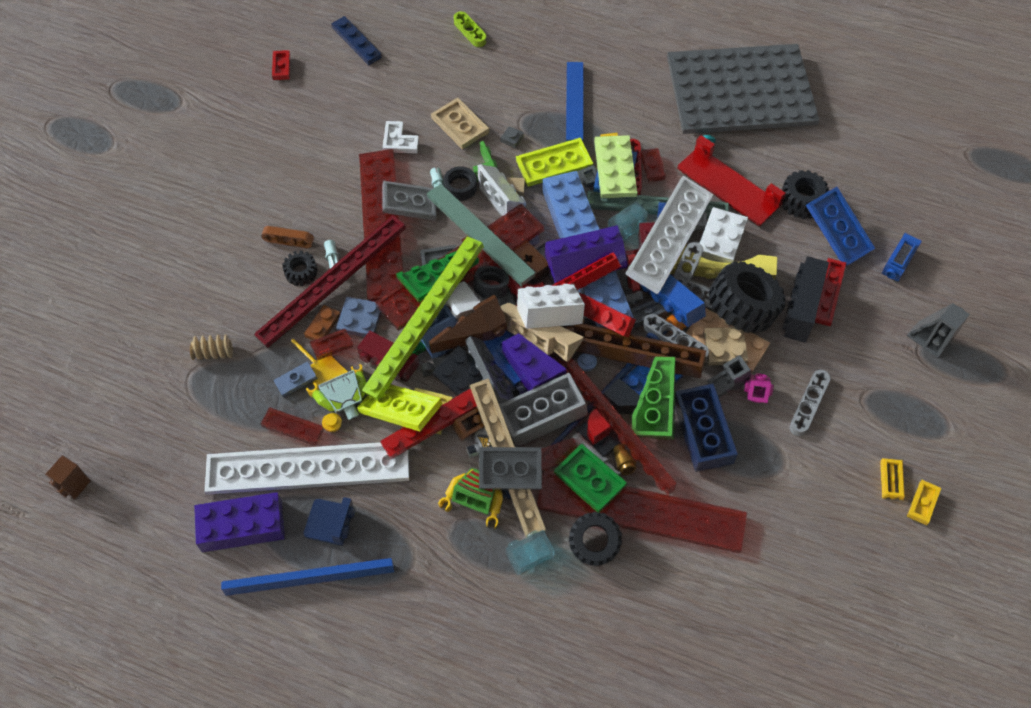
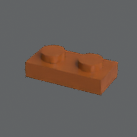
(322, 323)

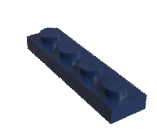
(356, 40)

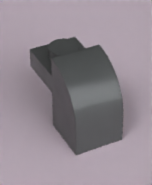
(732, 377)

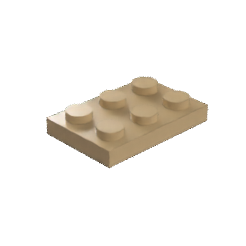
(459, 123)

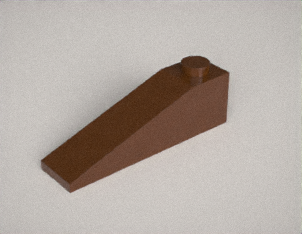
(484, 323)

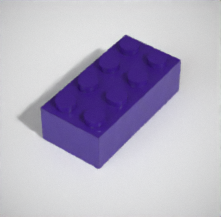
(239, 522)

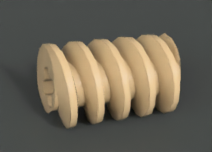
(211, 348)

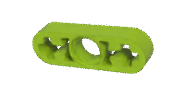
(470, 35)

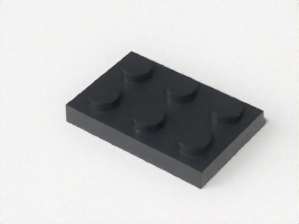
(458, 371)

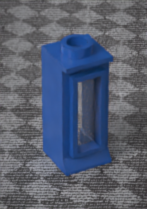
(901, 257)

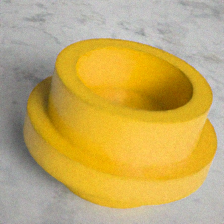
(331, 422)

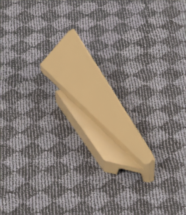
(546, 338)

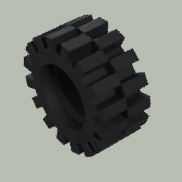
(303, 276)

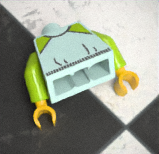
(341, 392)

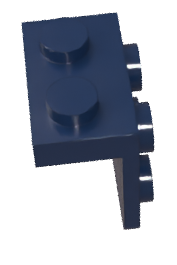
(330, 521)

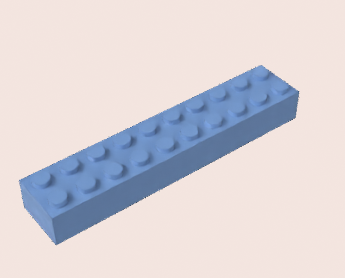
(572, 217)

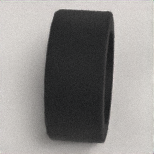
(461, 172)
(490, 273)

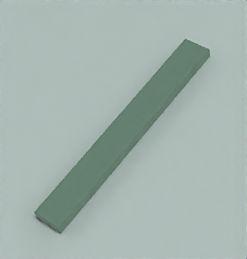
(649, 203)
(477, 230)

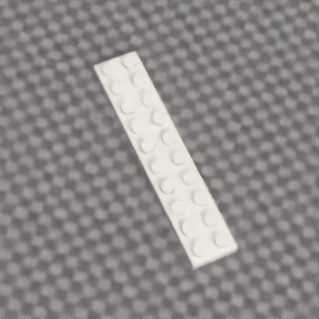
(303, 468)

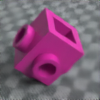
(759, 394)

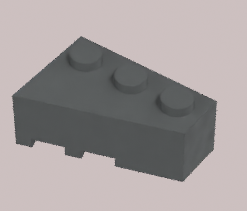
(939, 329)

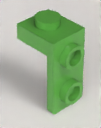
(486, 154)

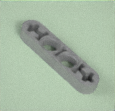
(677, 336)
(809, 402)

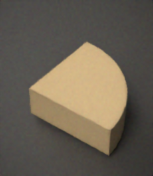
(518, 183)

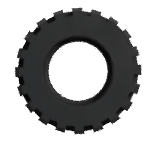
(747, 297)

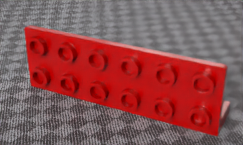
(729, 184)

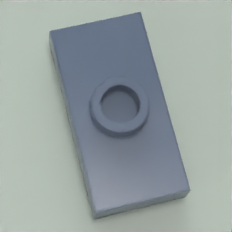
(295, 379)

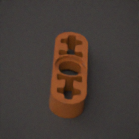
(287, 237)

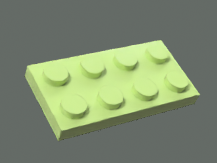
(615, 166)

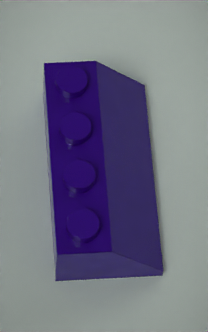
(576, 252)

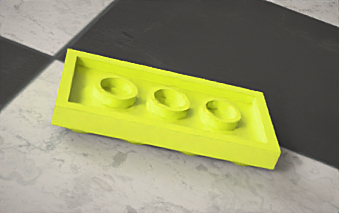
(553, 161)
(402, 407)

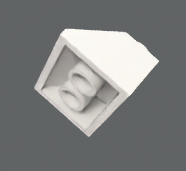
(498, 190)

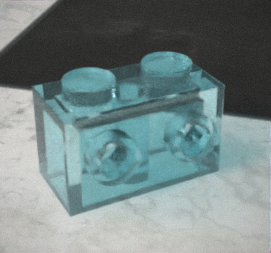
(629, 219)
(529, 551)

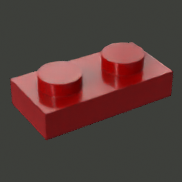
(281, 65)

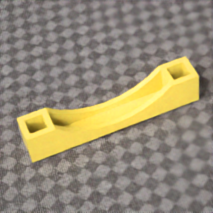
(711, 269)

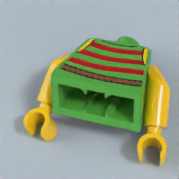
(465, 491)

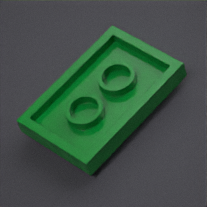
(590, 478)

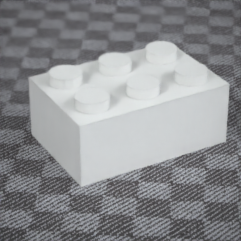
(722, 235)
(550, 306)

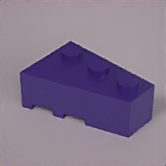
(530, 362)

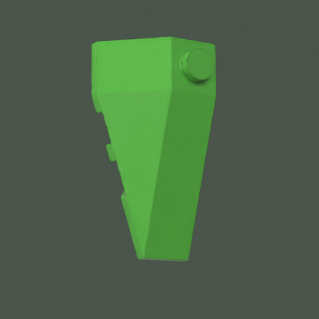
(656, 407)

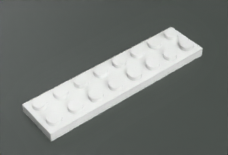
(669, 235)

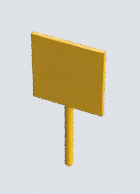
(325, 368)

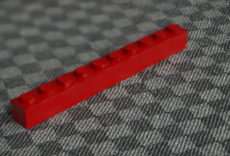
(591, 272)

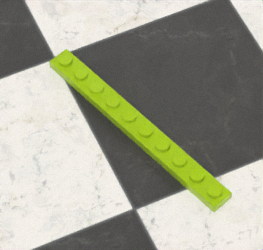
(422, 318)

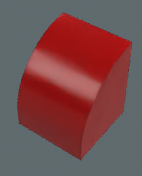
(597, 427)

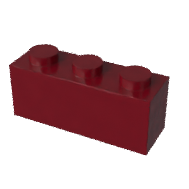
(375, 347)

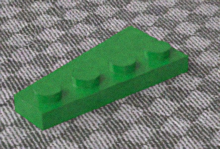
(421, 279)

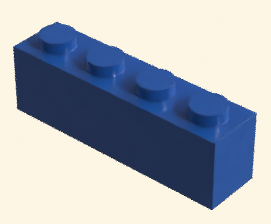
(679, 301)

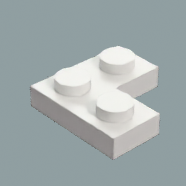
(397, 141)

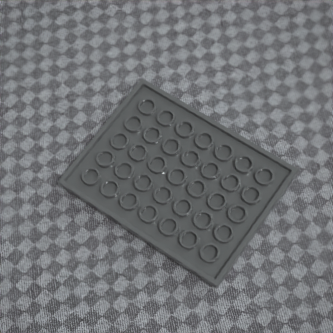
(741, 89)

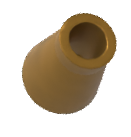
(624, 460)

